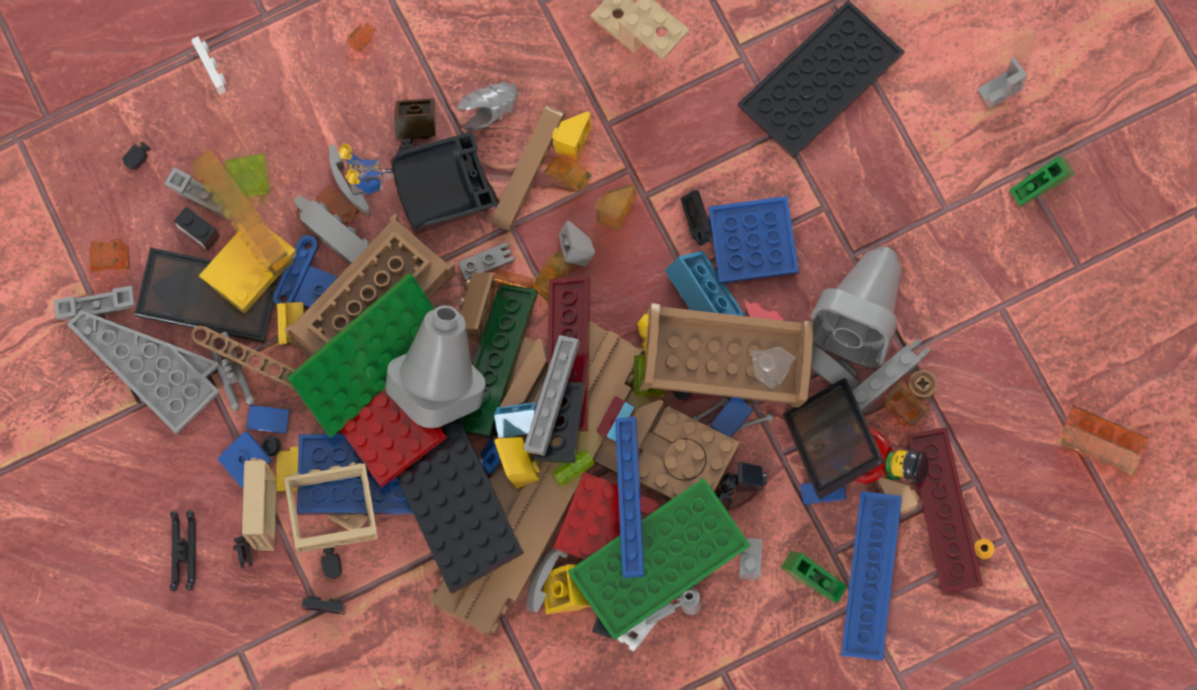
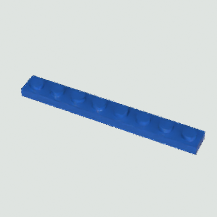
(629, 497)

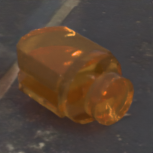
(360, 37)

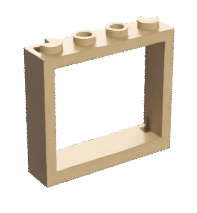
(259, 505)
(335, 539)

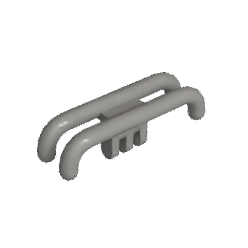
(231, 373)

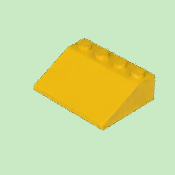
(239, 274)

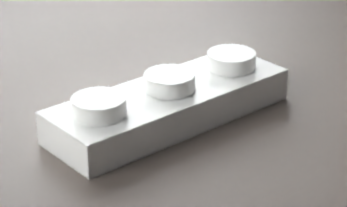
(210, 65)

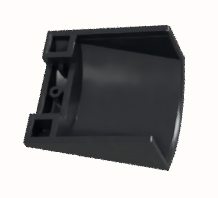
(441, 182)

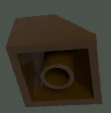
(415, 118)

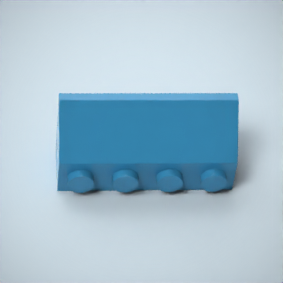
(700, 286)

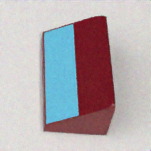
(617, 409)

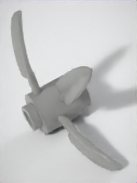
(689, 603)

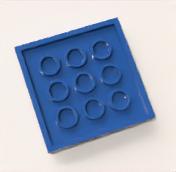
(753, 240)

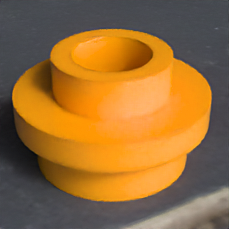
(984, 555)

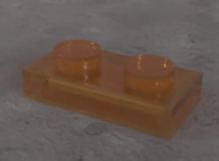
(338, 204)

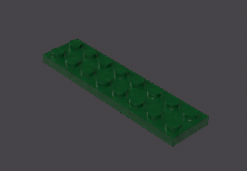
(499, 353)

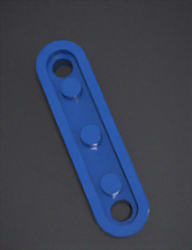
(295, 273)

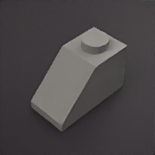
(575, 245)
(751, 560)

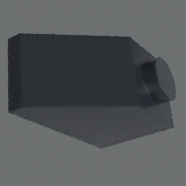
(751, 477)

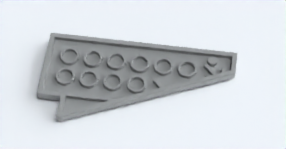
(161, 374)

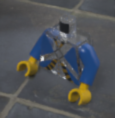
(364, 175)

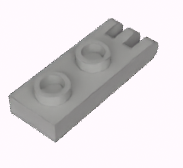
(486, 261)

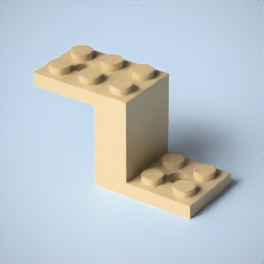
(640, 25)

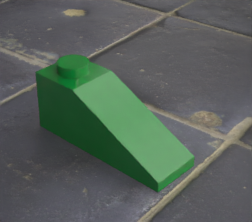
(1042, 180)
(813, 576)

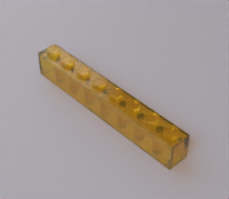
(242, 213)

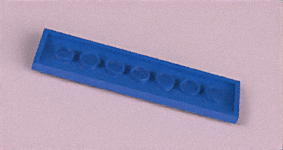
(871, 576)

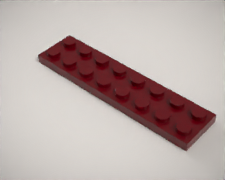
(571, 318)
(946, 514)

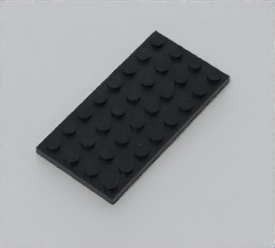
(820, 79)
(459, 510)

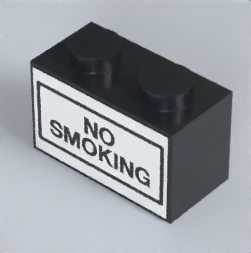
(196, 228)

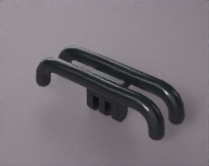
(183, 551)

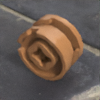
(923, 384)

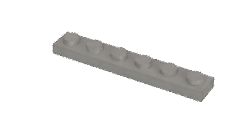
(551, 395)

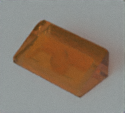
(512, 279)

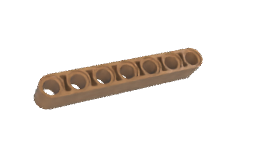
(527, 169)
(248, 354)

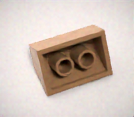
(477, 302)

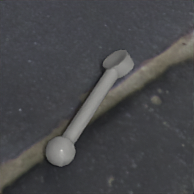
(724, 401)
(769, 417)

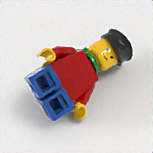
(907, 464)

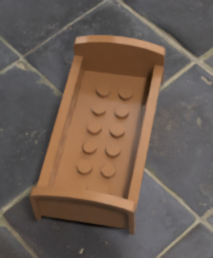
(366, 279)
(713, 354)

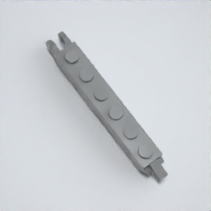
(330, 229)
(888, 375)

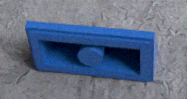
(731, 417)
(268, 419)

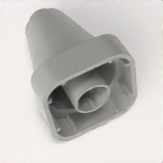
(859, 315)
(436, 375)

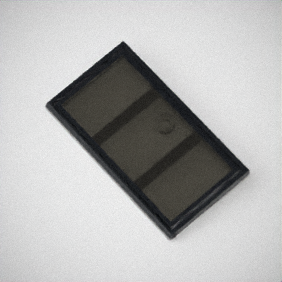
(178, 296)
(833, 438)

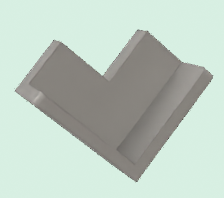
(1004, 85)

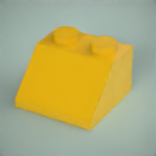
(572, 135)
(516, 462)
(562, 592)

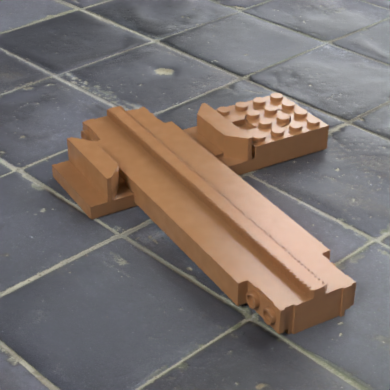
(671, 458)

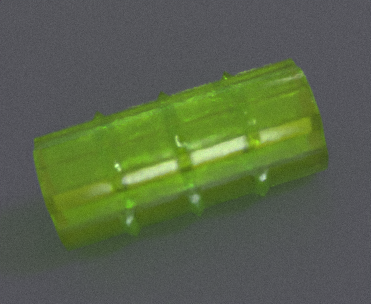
(571, 470)

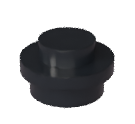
(271, 445)
(728, 482)

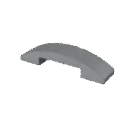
(337, 163)
(192, 190)
(98, 304)
(829, 368)
(535, 596)

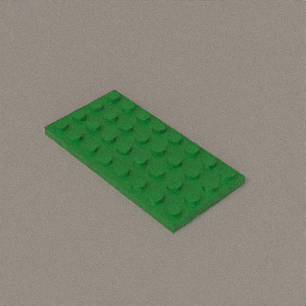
(355, 361)
(680, 548)

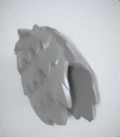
(493, 103)

